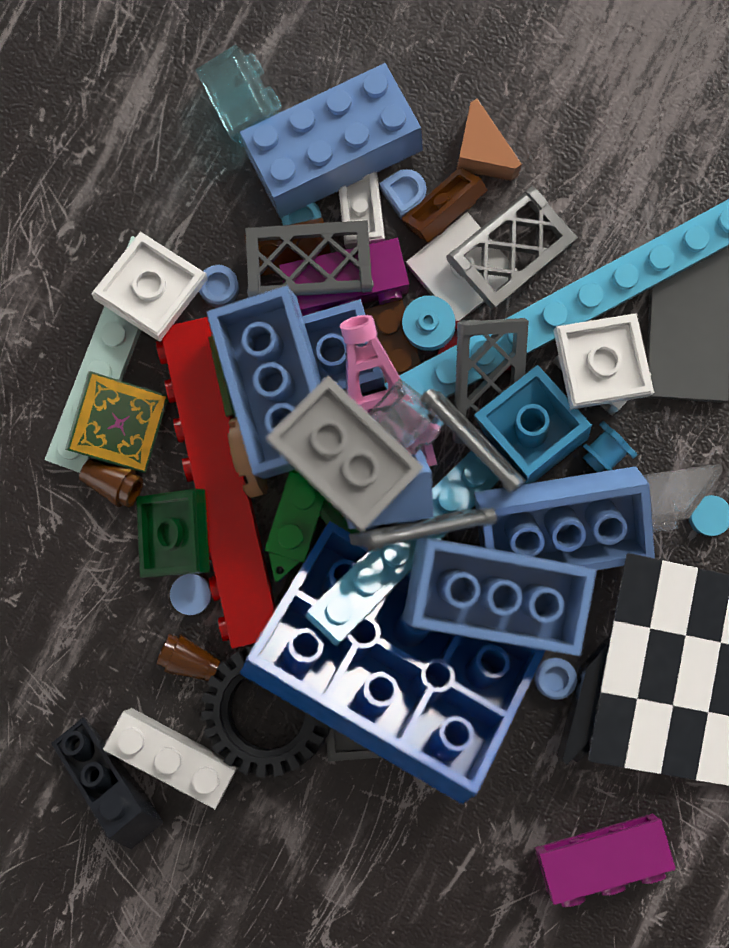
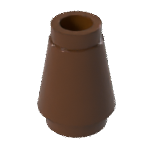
(112, 482)
(186, 659)

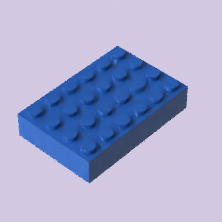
(397, 689)

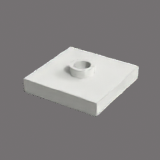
(440, 277)
(149, 286)
(603, 361)

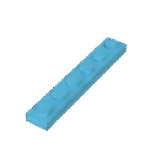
(384, 568)

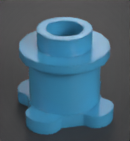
(607, 450)

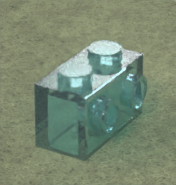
(237, 91)

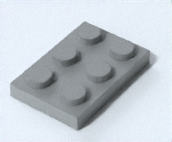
(344, 453)

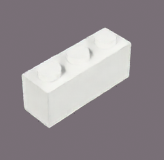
(170, 757)

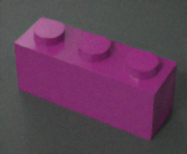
(386, 271)
(605, 860)

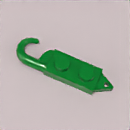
(294, 524)

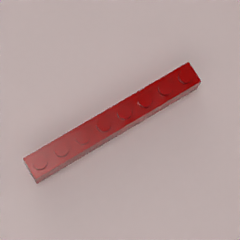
(232, 527)

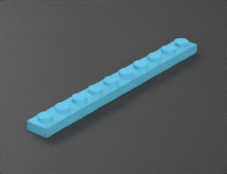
(588, 296)

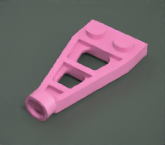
(360, 358)

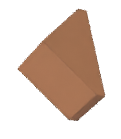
(484, 147)

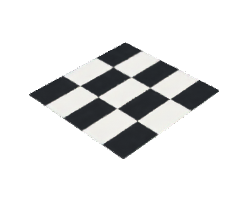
(667, 674)

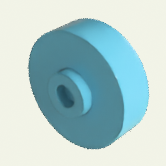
(429, 323)

